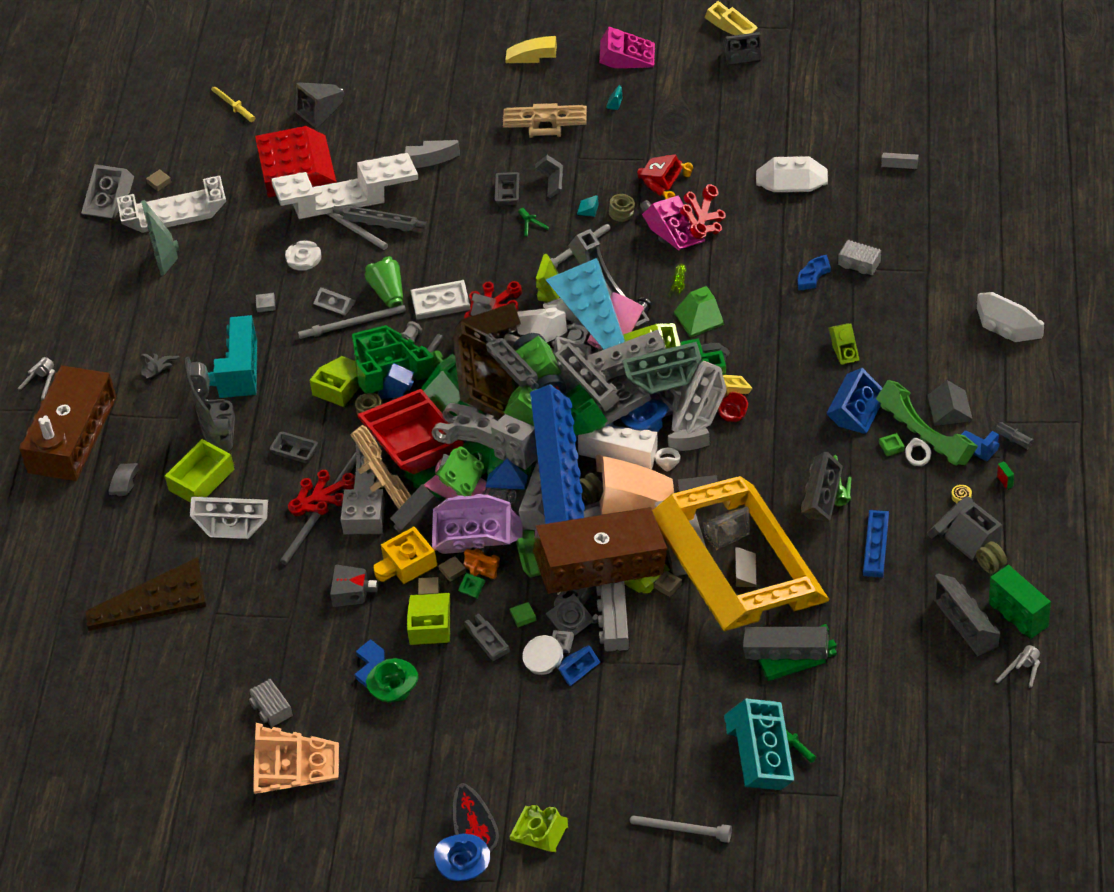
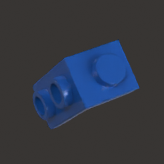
(986, 446)

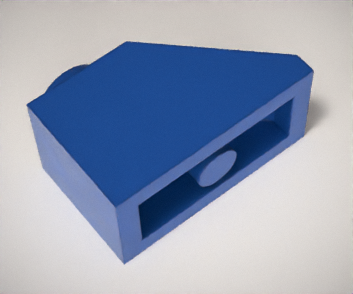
(396, 382)

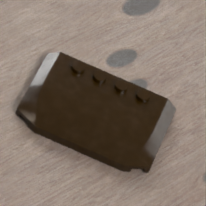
(480, 377)

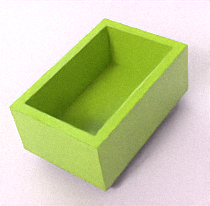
(199, 471)

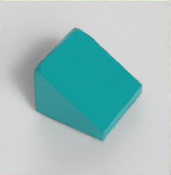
(615, 99)
(588, 206)

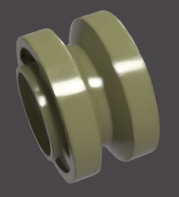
(621, 207)
(366, 402)
(591, 488)
(991, 557)

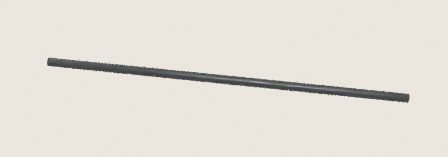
(348, 468)

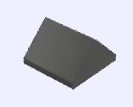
(949, 404)

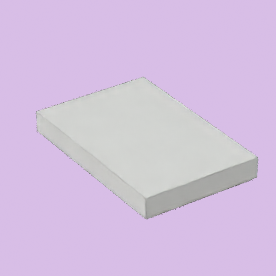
(440, 299)

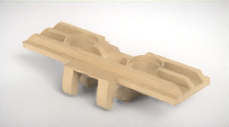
(544, 113)
(373, 460)

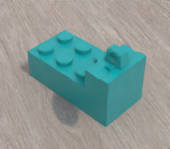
(238, 371)
(761, 743)

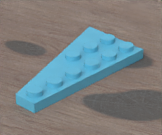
(589, 300)

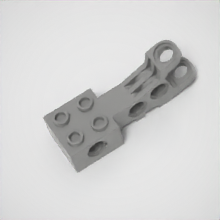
(506, 436)
(361, 507)

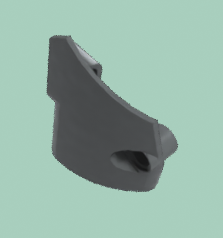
(214, 416)

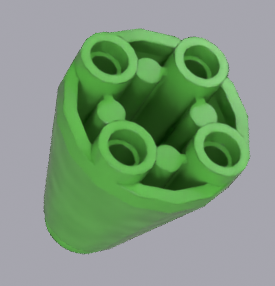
(386, 281)

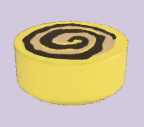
(960, 492)

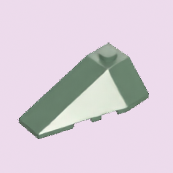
(161, 240)

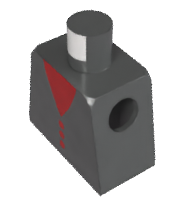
(350, 586)

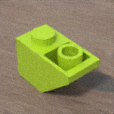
(844, 343)

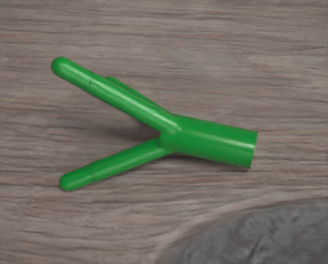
(529, 218)

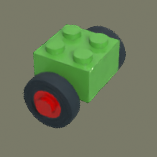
(540, 358)

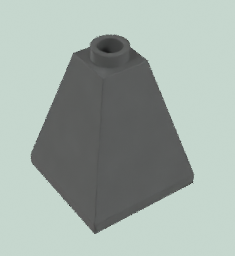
(317, 101)

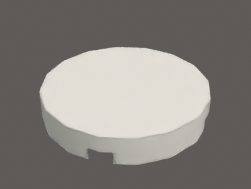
(303, 255)
(542, 654)

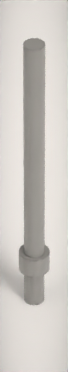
(359, 230)
(317, 330)

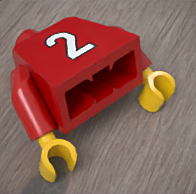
(661, 173)

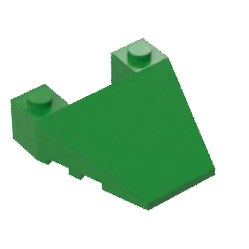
(380, 348)
(585, 412)

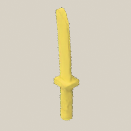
(236, 105)

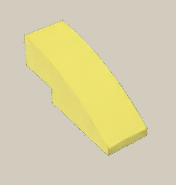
(729, 20)
(532, 50)

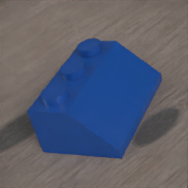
(856, 402)

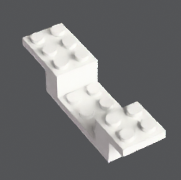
(358, 193)

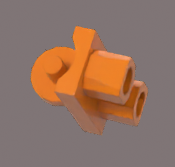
(480, 563)

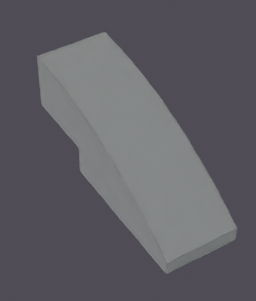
(433, 152)

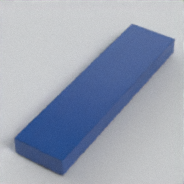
(876, 543)

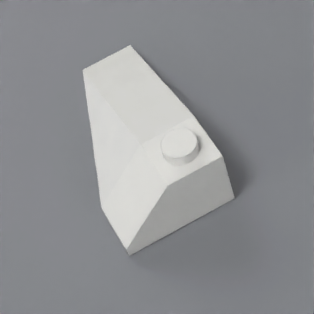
(546, 322)

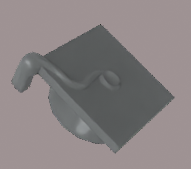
(571, 616)

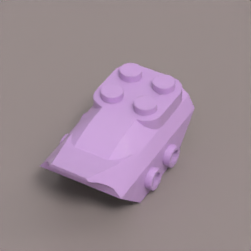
(474, 522)

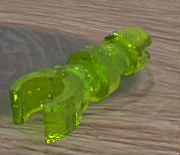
(679, 278)

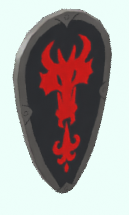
(473, 816)

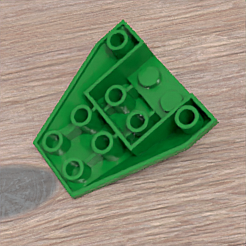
(443, 385)

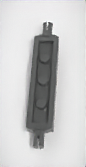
(384, 219)
(511, 362)

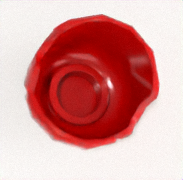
(733, 407)

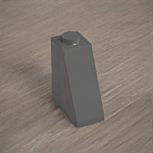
(416, 511)

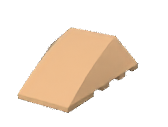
(630, 486)
(292, 760)

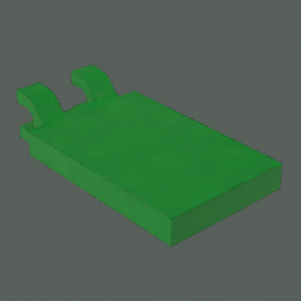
(778, 668)

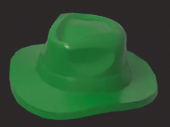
(392, 680)

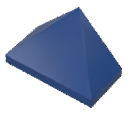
(507, 476)
(578, 664)

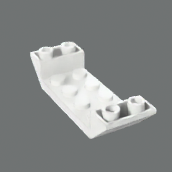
(175, 209)

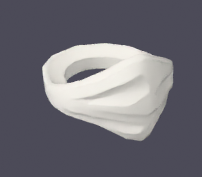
(915, 442)
(667, 463)

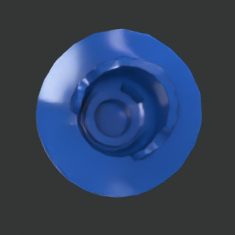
(646, 416)
(461, 857)

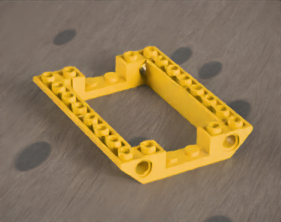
(727, 607)

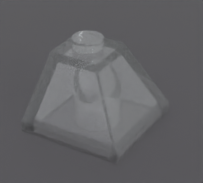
(727, 527)

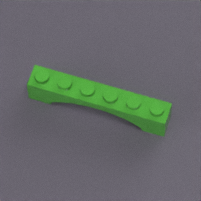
(896, 399)

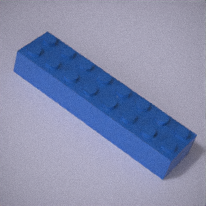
(557, 455)

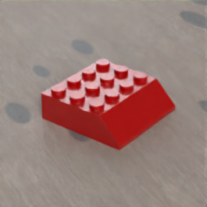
(293, 153)
(406, 431)

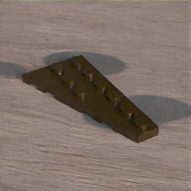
(166, 594)

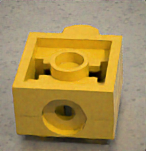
(397, 557)

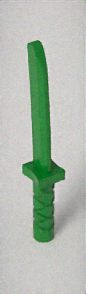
(794, 741)

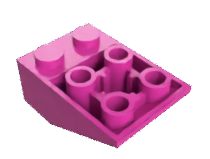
(625, 50)
(670, 224)

